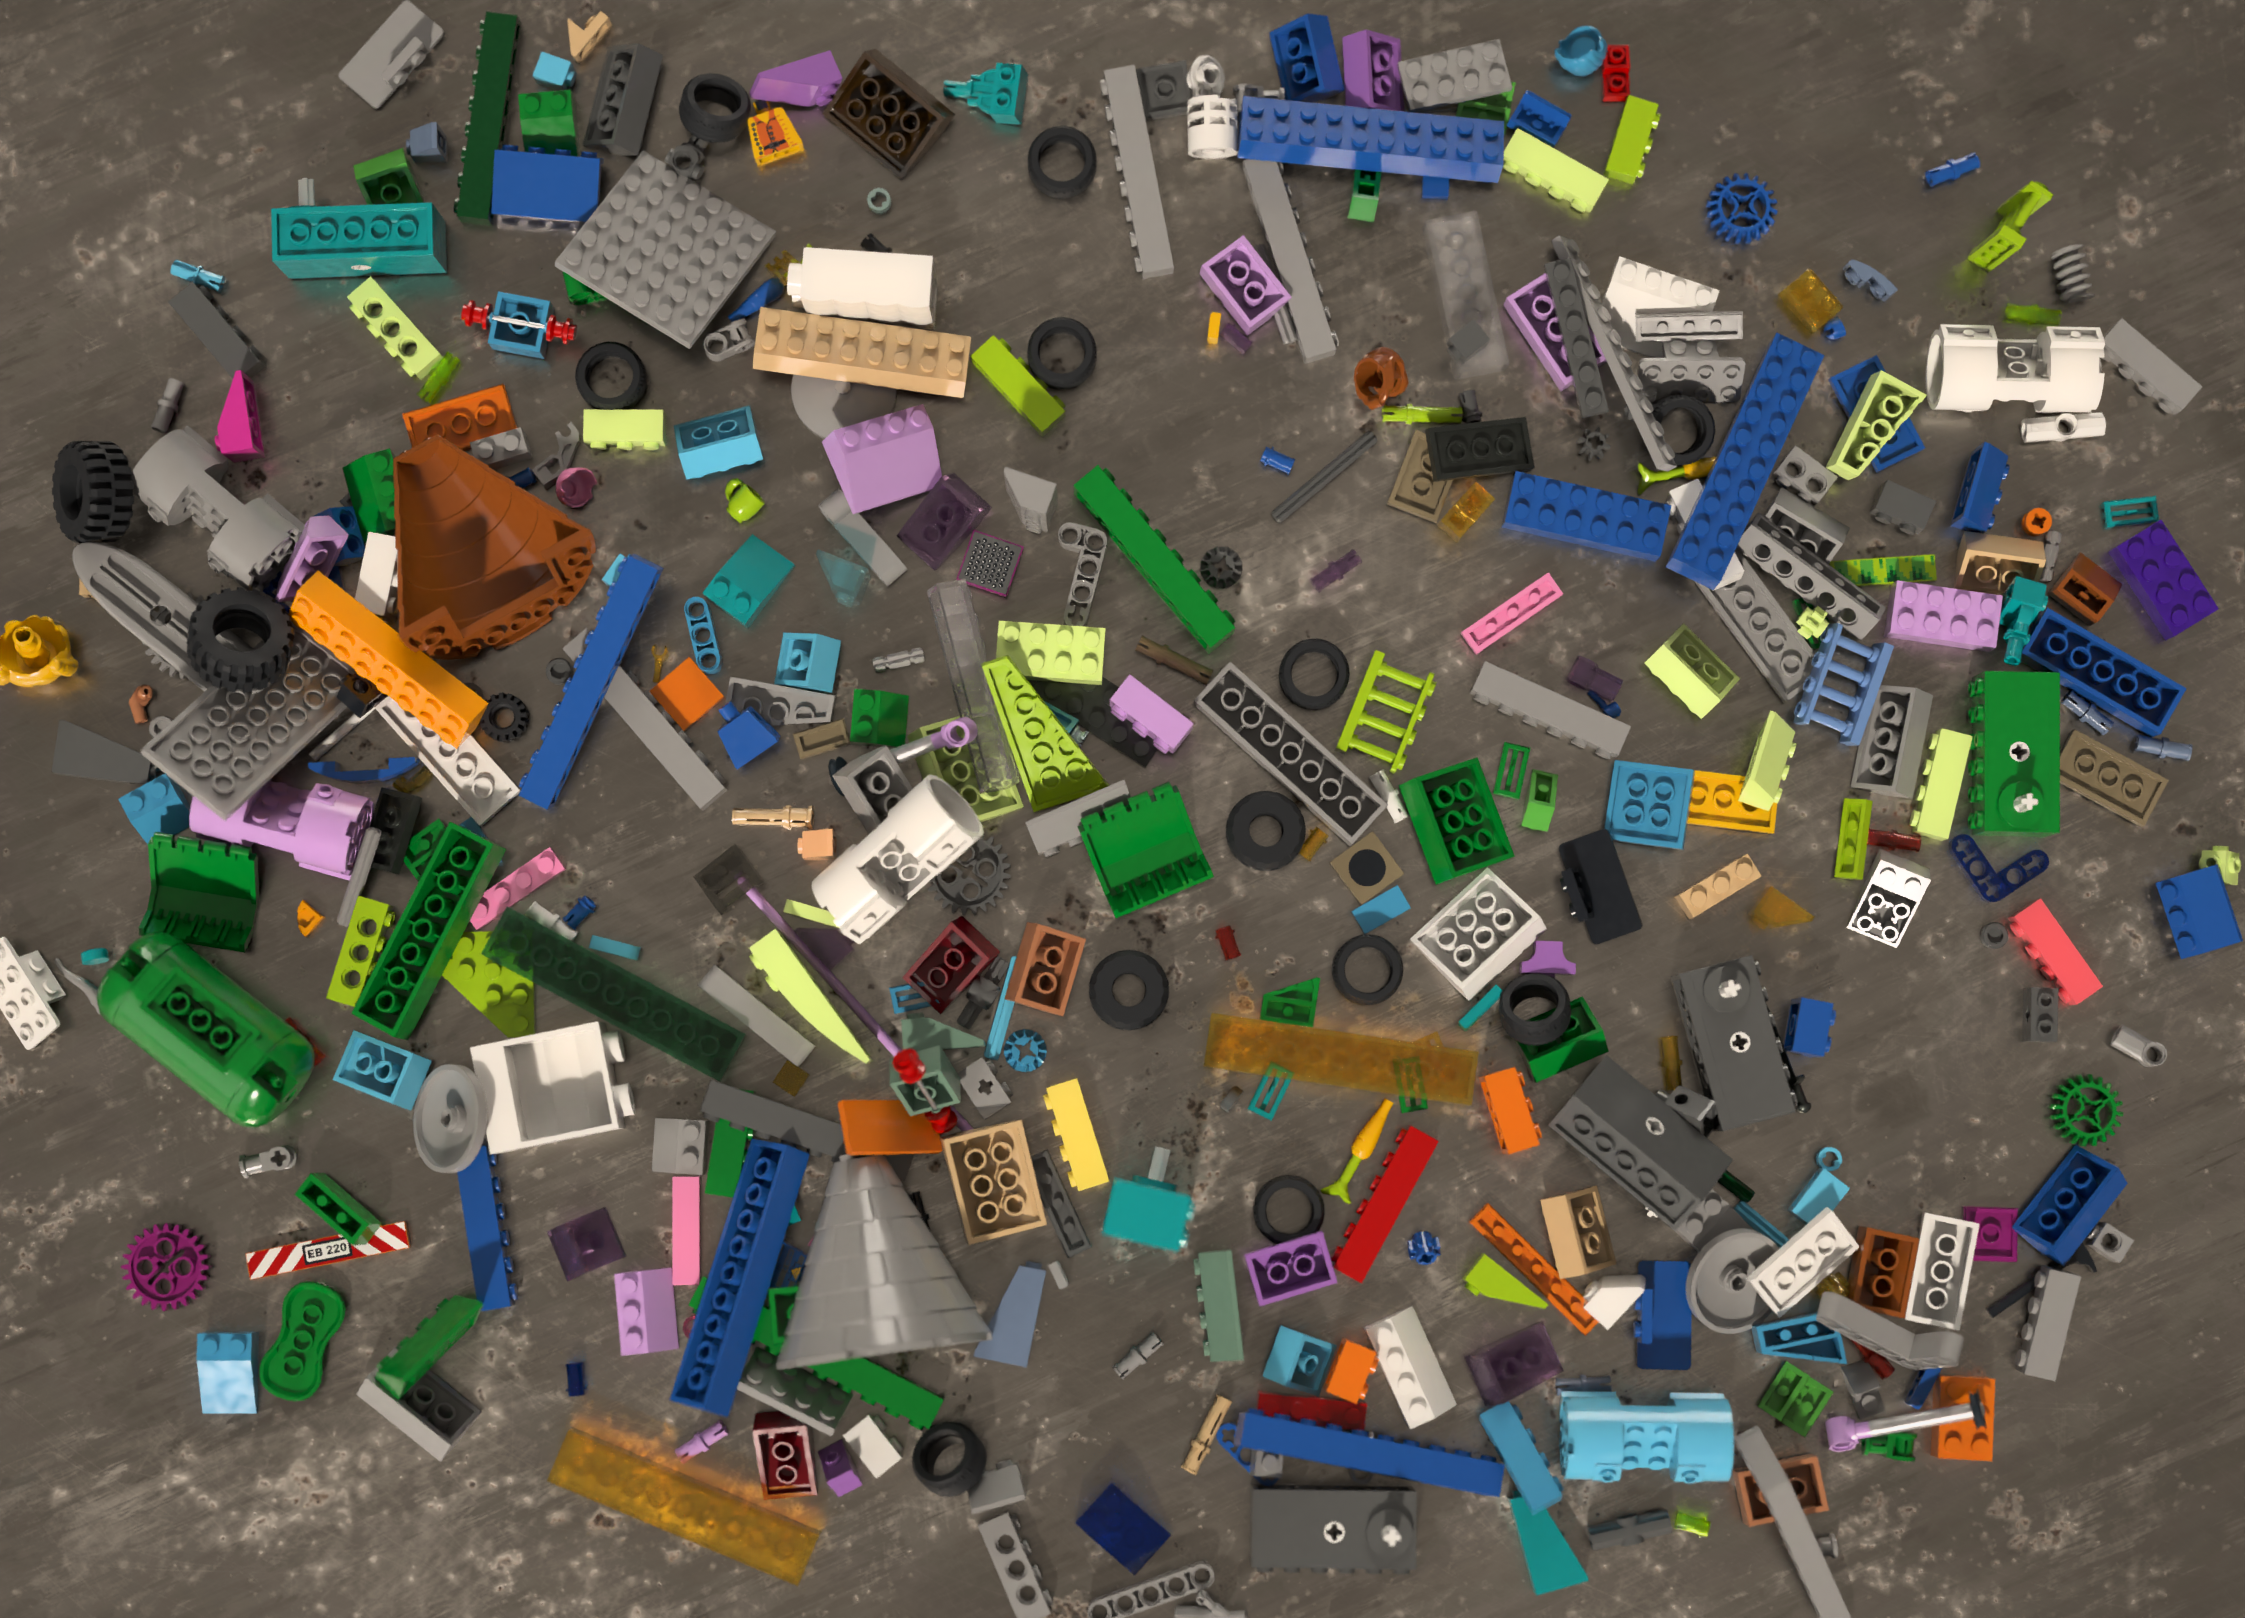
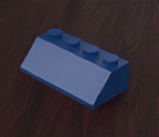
(2070, 1204)

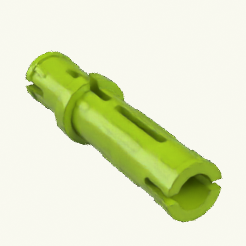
(1421, 414)

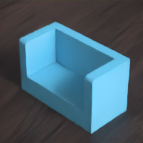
(1820, 1192)

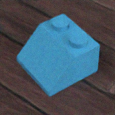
(157, 808)

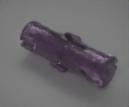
(1335, 570)

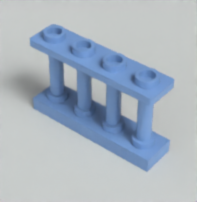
(1868, 681)

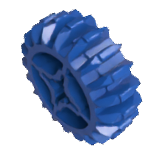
(1749, 215)

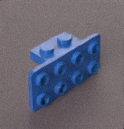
(1663, 1317)

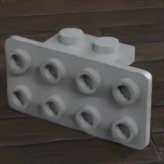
(391, 54)
(1692, 371)

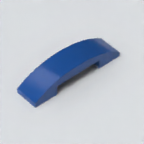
(397, 768)

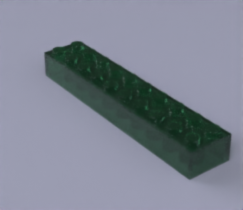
(613, 994)

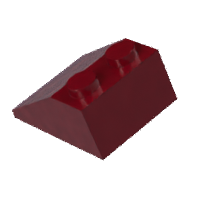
(951, 964)
(784, 1456)

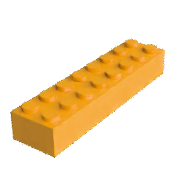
(381, 657)

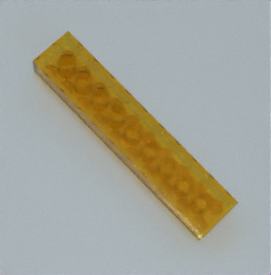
(1341, 1059)
(684, 1506)

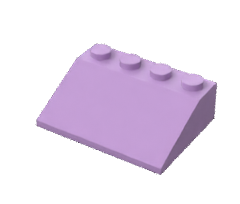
(885, 458)

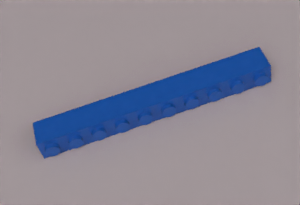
(590, 682)
(1369, 1454)

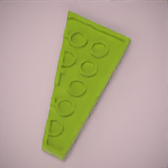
(1044, 751)

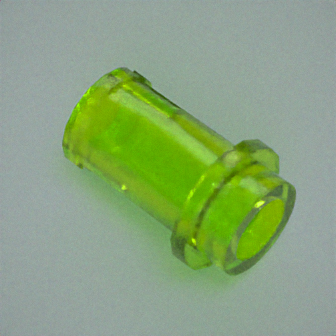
(1692, 1524)

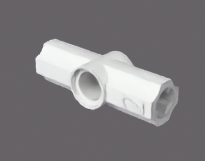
(2078, 427)

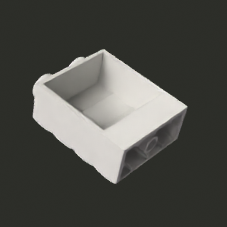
(866, 286)
(552, 1086)

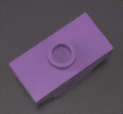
(1548, 960)
(839, 1468)

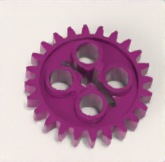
(151, 1249)

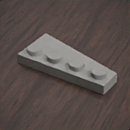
(780, 703)

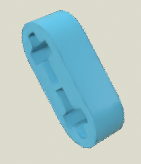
(614, 947)

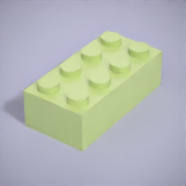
(1053, 651)

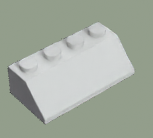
(1410, 1367)

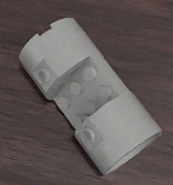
(183, 480)

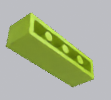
(1018, 386)

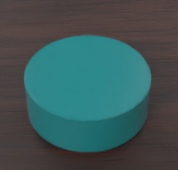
(95, 956)

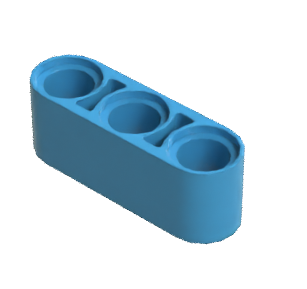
(699, 623)

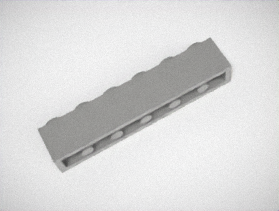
(1550, 710)

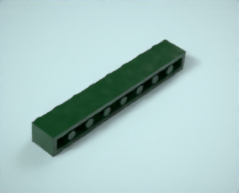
(488, 115)

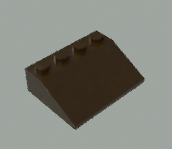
(888, 113)

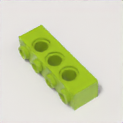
(356, 936)

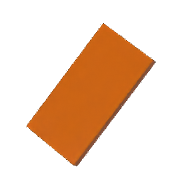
(463, 418)
(885, 1128)

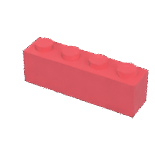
(2055, 952)

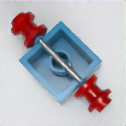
(519, 324)

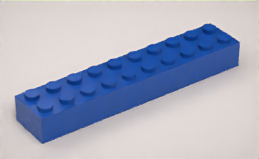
(1371, 139)
(1744, 461)
(739, 1277)

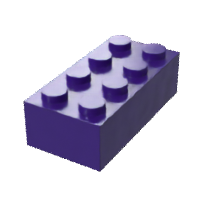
(2163, 580)

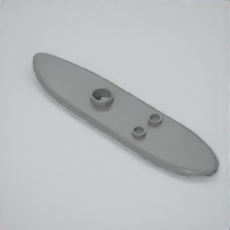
(131, 591)

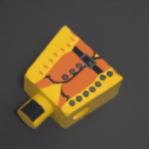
(772, 134)

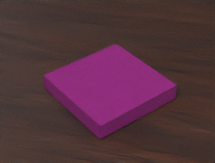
(1995, 1236)

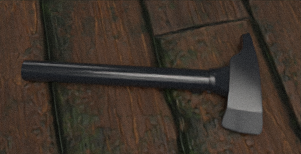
(2080, 1256)

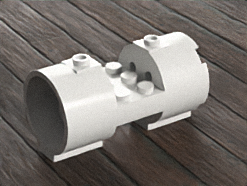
(2055, 371)
(897, 858)

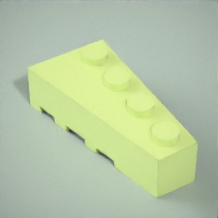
(1876, 417)

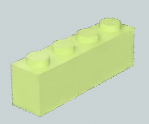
(1554, 171)
(1941, 784)

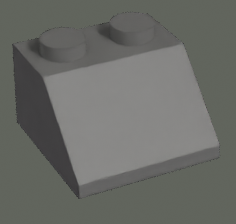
(680, 1146)
(997, 1487)

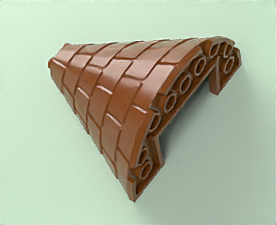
(477, 554)

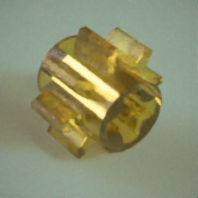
(1833, 1283)

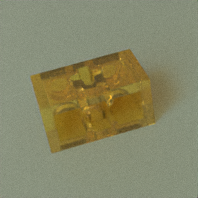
(1466, 512)

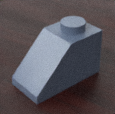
(427, 144)

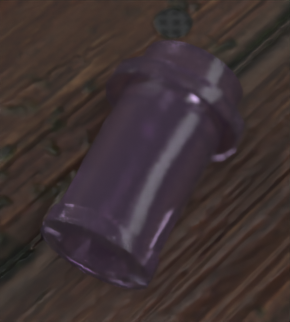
(1235, 338)

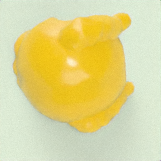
(35, 652)

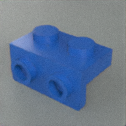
(1539, 119)

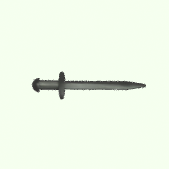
(1794, 1081)

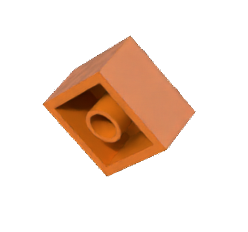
(1350, 1371)

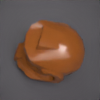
(1382, 371)

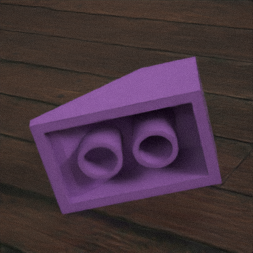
(800, 82)

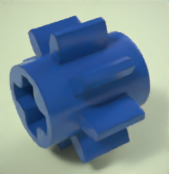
(1424, 1247)

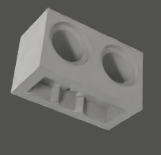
(1807, 470)

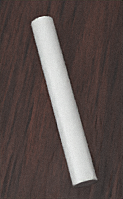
(337, 735)

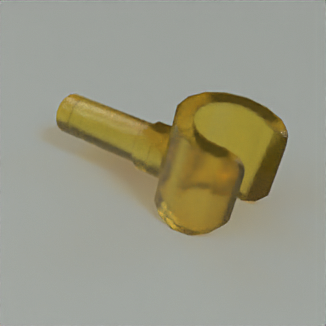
(658, 662)

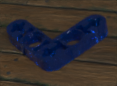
(1997, 879)

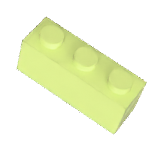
(624, 429)

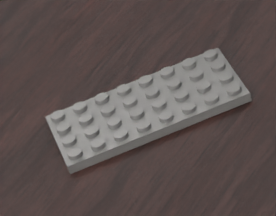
(239, 740)

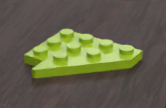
(492, 988)

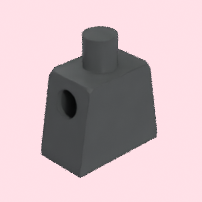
(1692, 1107)

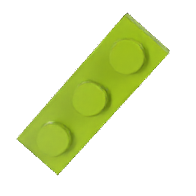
(1853, 839)

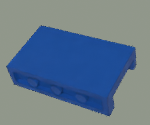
(545, 183)

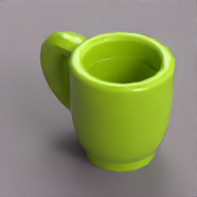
(745, 501)

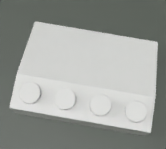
(1646, 290)
(1479, 934)

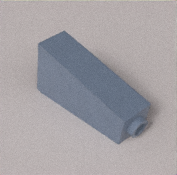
(1015, 1318)

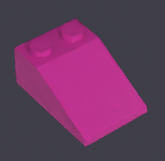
(239, 424)

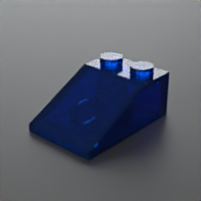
(1122, 1527)

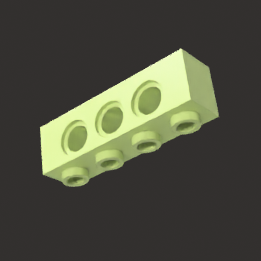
(370, 295)

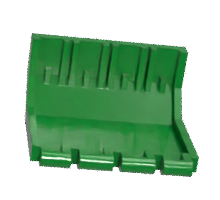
(1144, 849)
(202, 891)

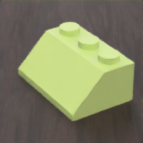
(1692, 671)
(1768, 763)

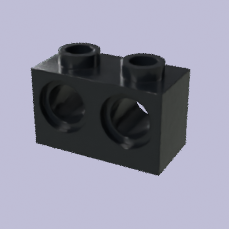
(359, 702)

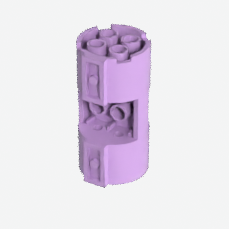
(316, 825)

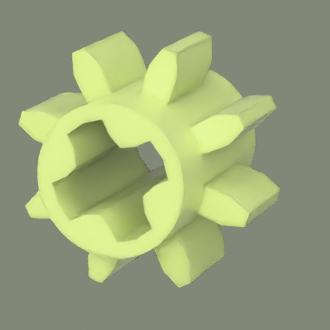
(1812, 622)

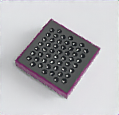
(990, 563)

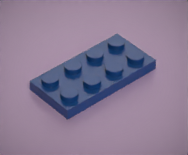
(1848, 389)

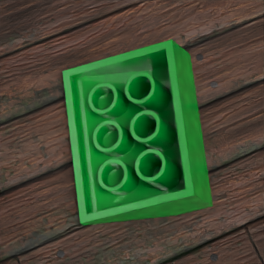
(1456, 820)
(428, 1345)

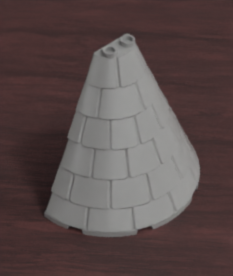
(874, 1276)

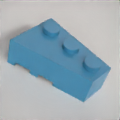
(1799, 1338)

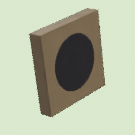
(1366, 868)

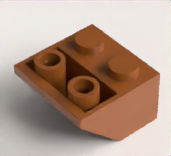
(2086, 590)

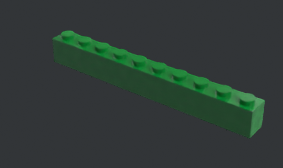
(861, 1375)

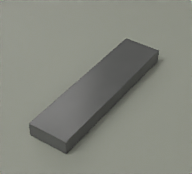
(1059, 1205)

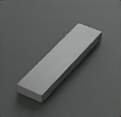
(1689, 326)

